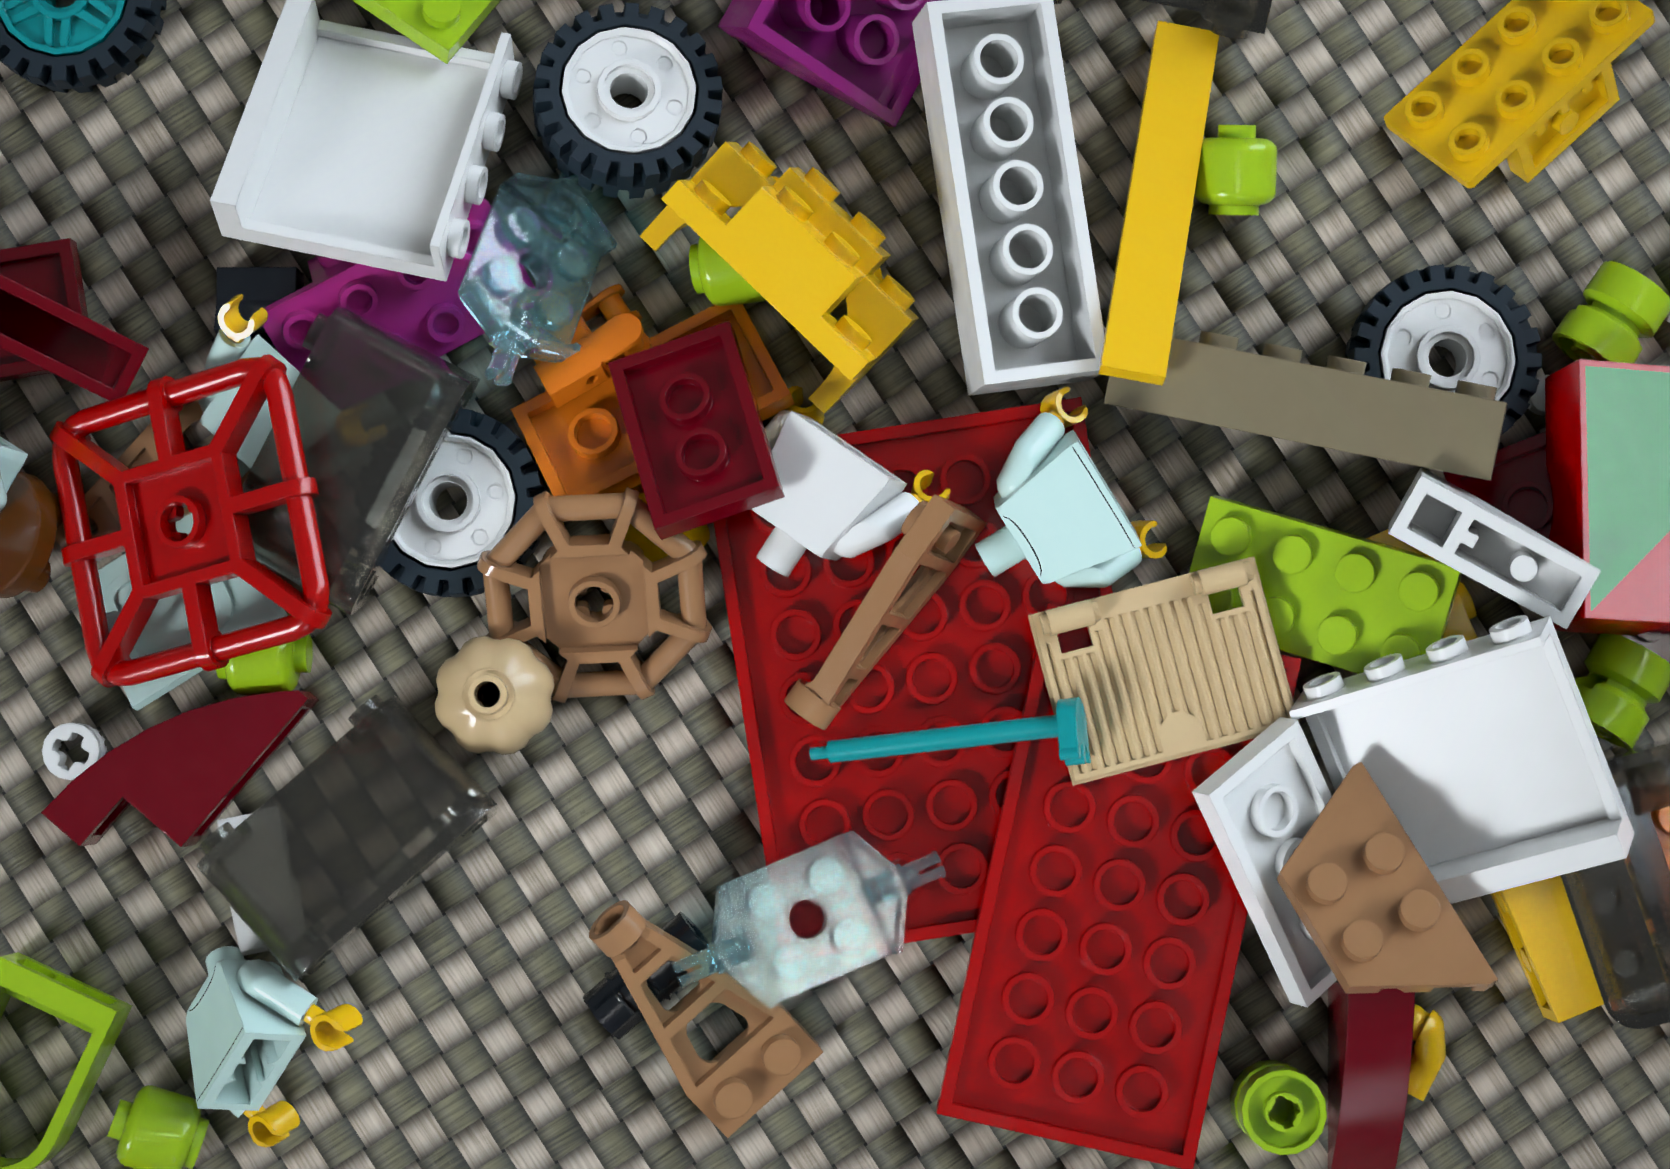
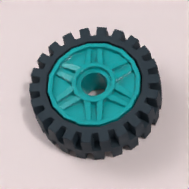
(77, 42)

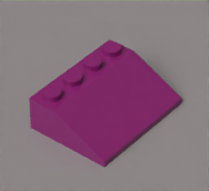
(844, 47)

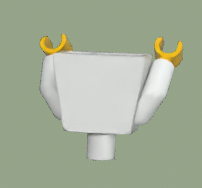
(833, 493)

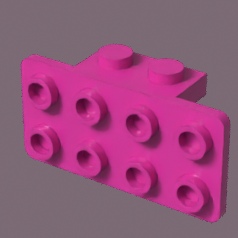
(402, 303)

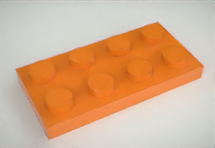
(586, 441)

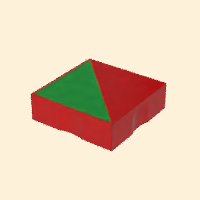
(1613, 489)

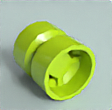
(1618, 312)
(1619, 686)
(1278, 1107)

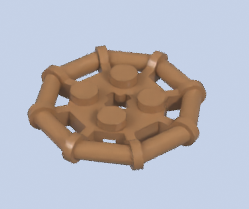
(603, 563)

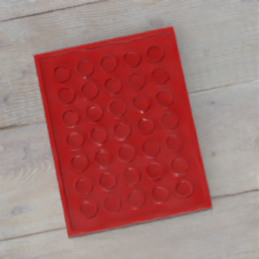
(951, 666)

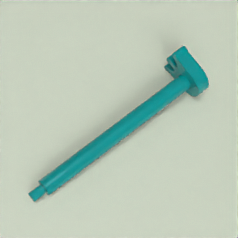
(1067, 725)

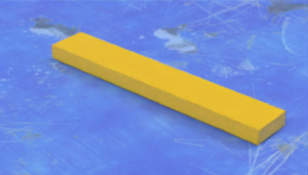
(1159, 204)

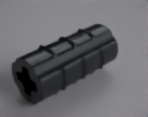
(613, 1002)

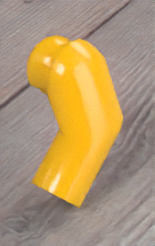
(1427, 1053)

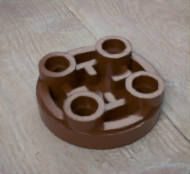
(27, 535)

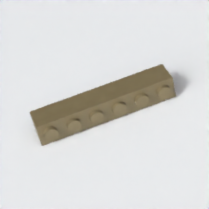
(1324, 405)

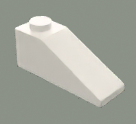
(1492, 548)

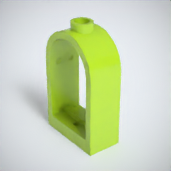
(79, 1006)

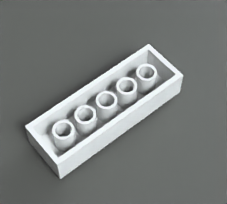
(1009, 193)

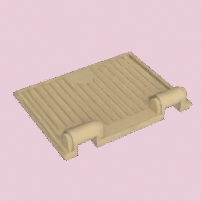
(1166, 669)

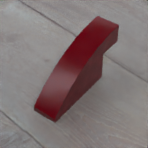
(66, 342)
(180, 769)
(1367, 1076)

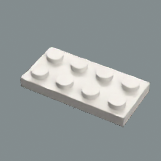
(1258, 816)

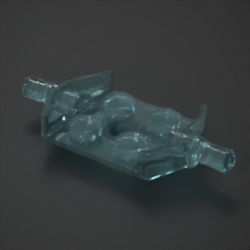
(561, 242)
(861, 908)

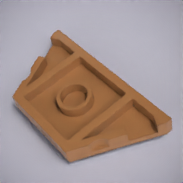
(1376, 901)

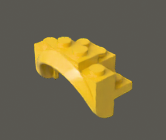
(797, 255)

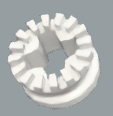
(56, 759)

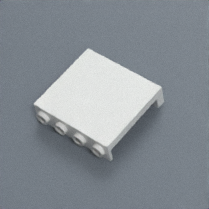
(364, 145)
(1478, 756)

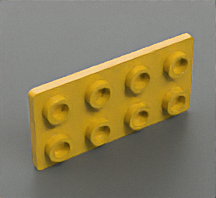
(1520, 87)

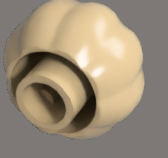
(523, 701)

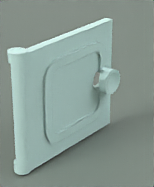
(235, 606)

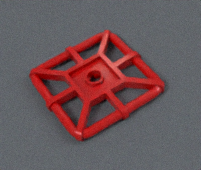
(220, 541)

